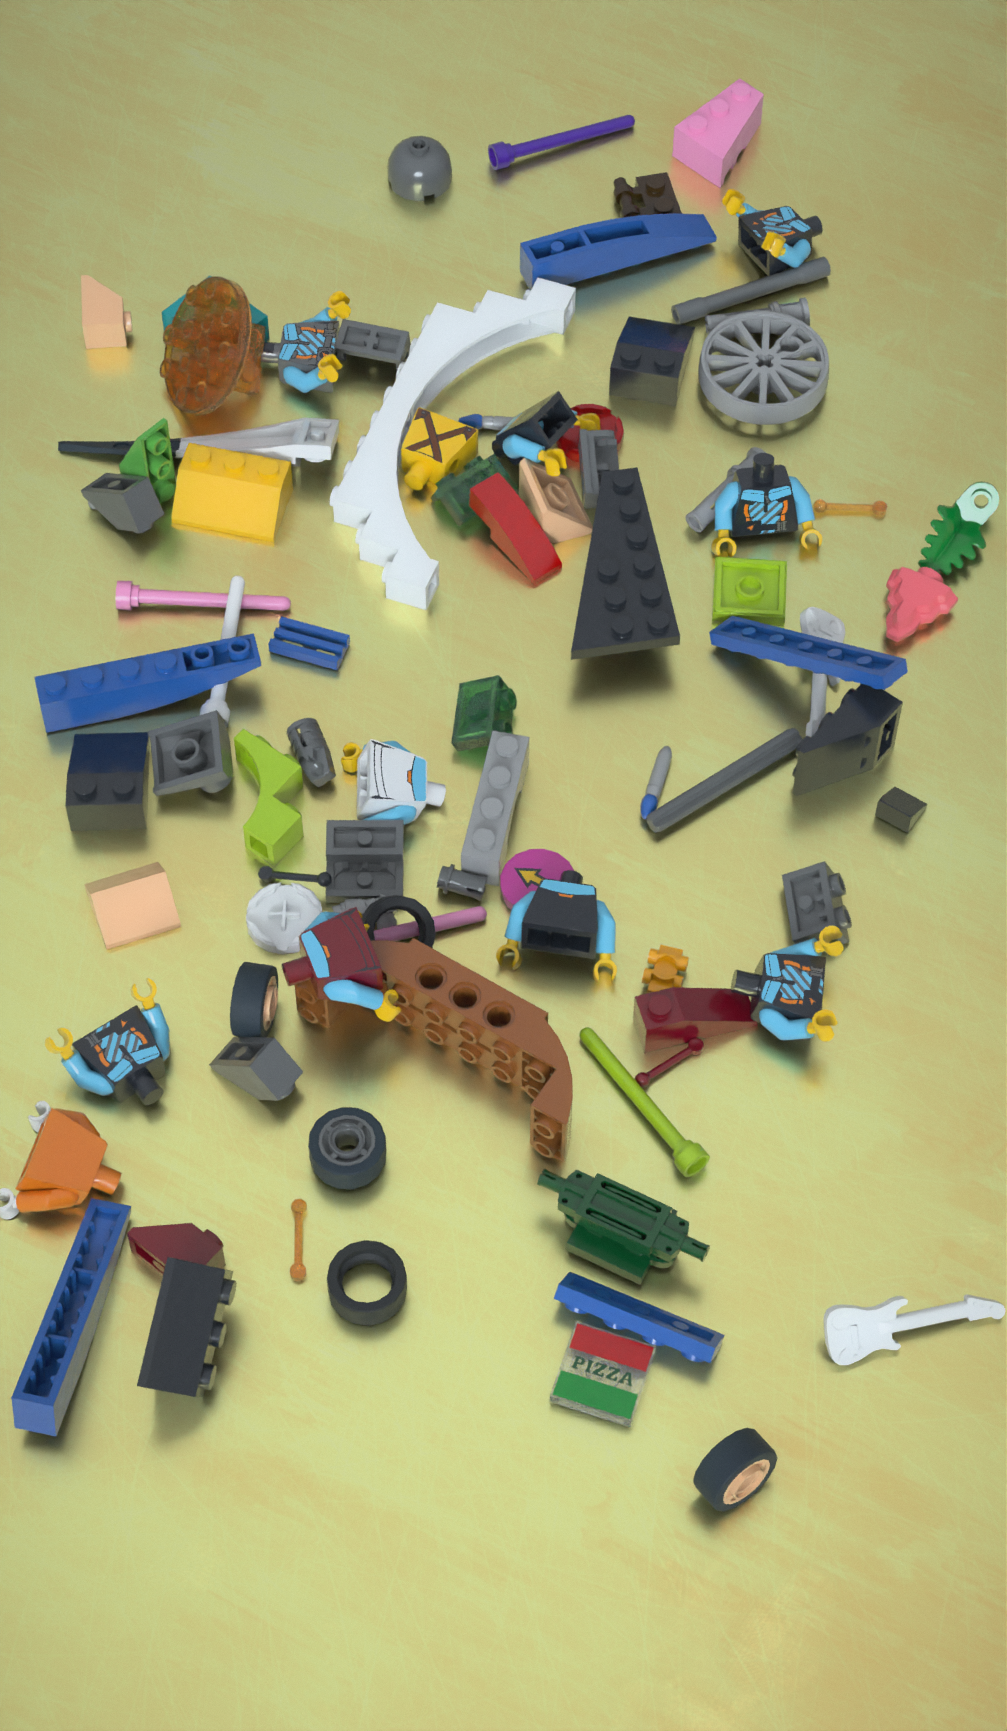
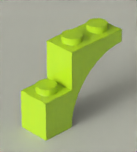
(275, 822)

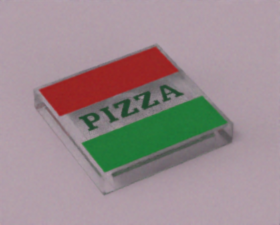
(603, 1374)

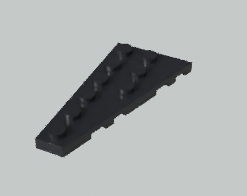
(624, 583)

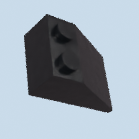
(650, 361)
(108, 781)

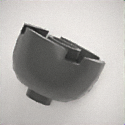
(419, 168)

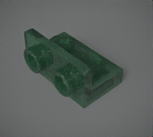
(455, 491)
(480, 709)

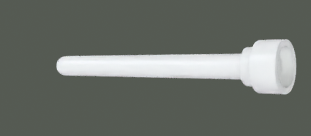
(229, 630)

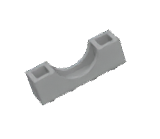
(493, 807)

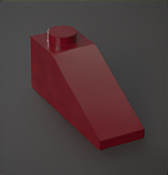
(683, 1013)

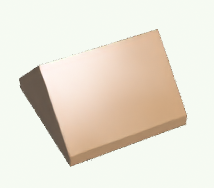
(553, 502)
(133, 905)

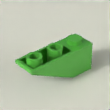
(153, 458)

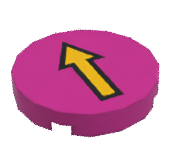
(526, 871)

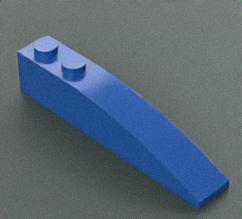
(70, 1320)

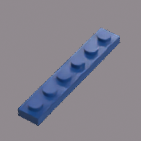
(809, 652)

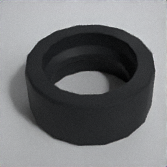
(412, 906)
(361, 1253)

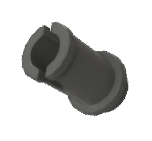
(461, 882)

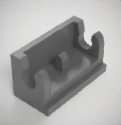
(372, 342)
(594, 458)

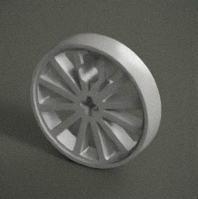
(763, 368)

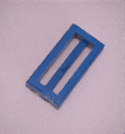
(311, 638)

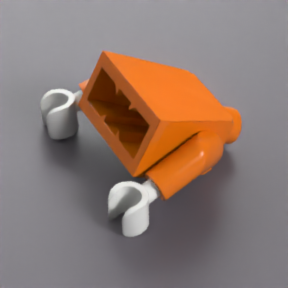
(60, 1164)

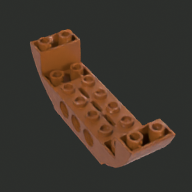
(479, 1023)

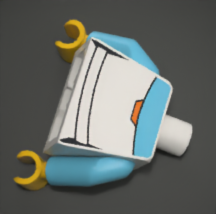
(390, 781)

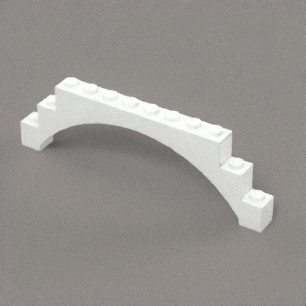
(446, 347)

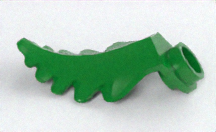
(959, 529)

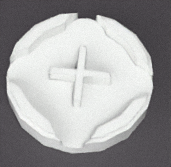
(280, 915)

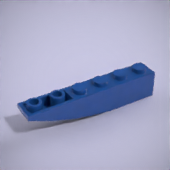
(610, 246)
(141, 682)

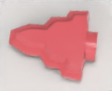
(915, 600)

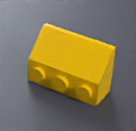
(232, 492)

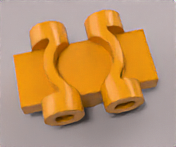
(667, 964)

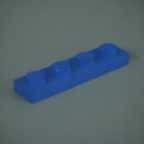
(629, 1313)

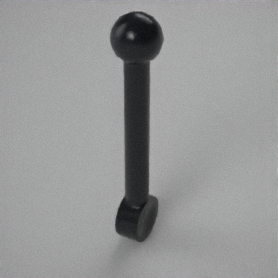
(267, 874)

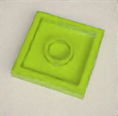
(750, 590)

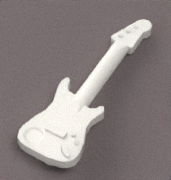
(826, 626)
(858, 1331)

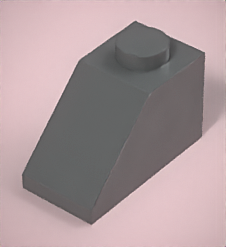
(125, 501)
(258, 1067)

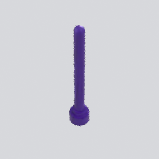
(503, 154)

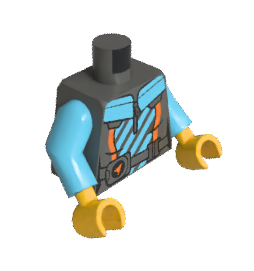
(308, 348)

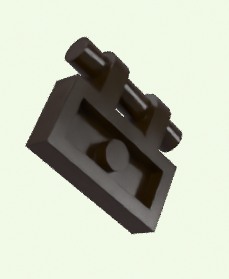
(653, 193)

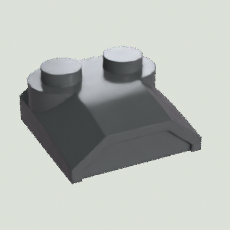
(191, 755)

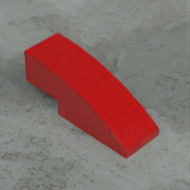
(514, 528)

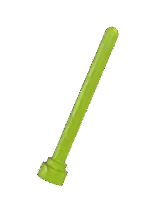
(688, 1156)

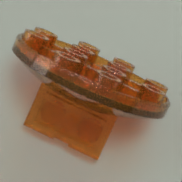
(212, 347)

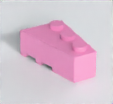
(719, 131)

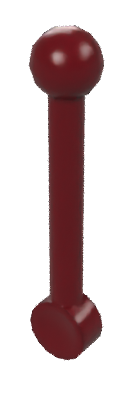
(694, 1047)

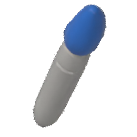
(487, 422)
(650, 800)

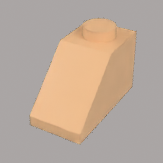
(103, 316)

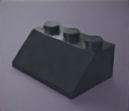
(187, 1328)

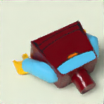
(342, 963)

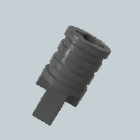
(311, 750)

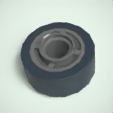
(352, 1167)

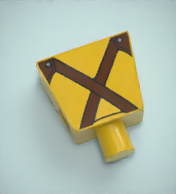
(436, 448)

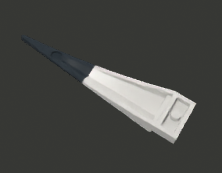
(285, 441)

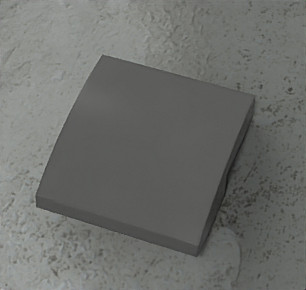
(364, 859)

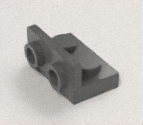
(815, 902)

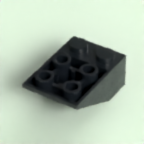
(848, 739)

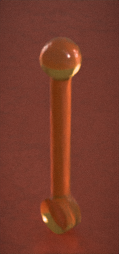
(879, 507)
(298, 1270)

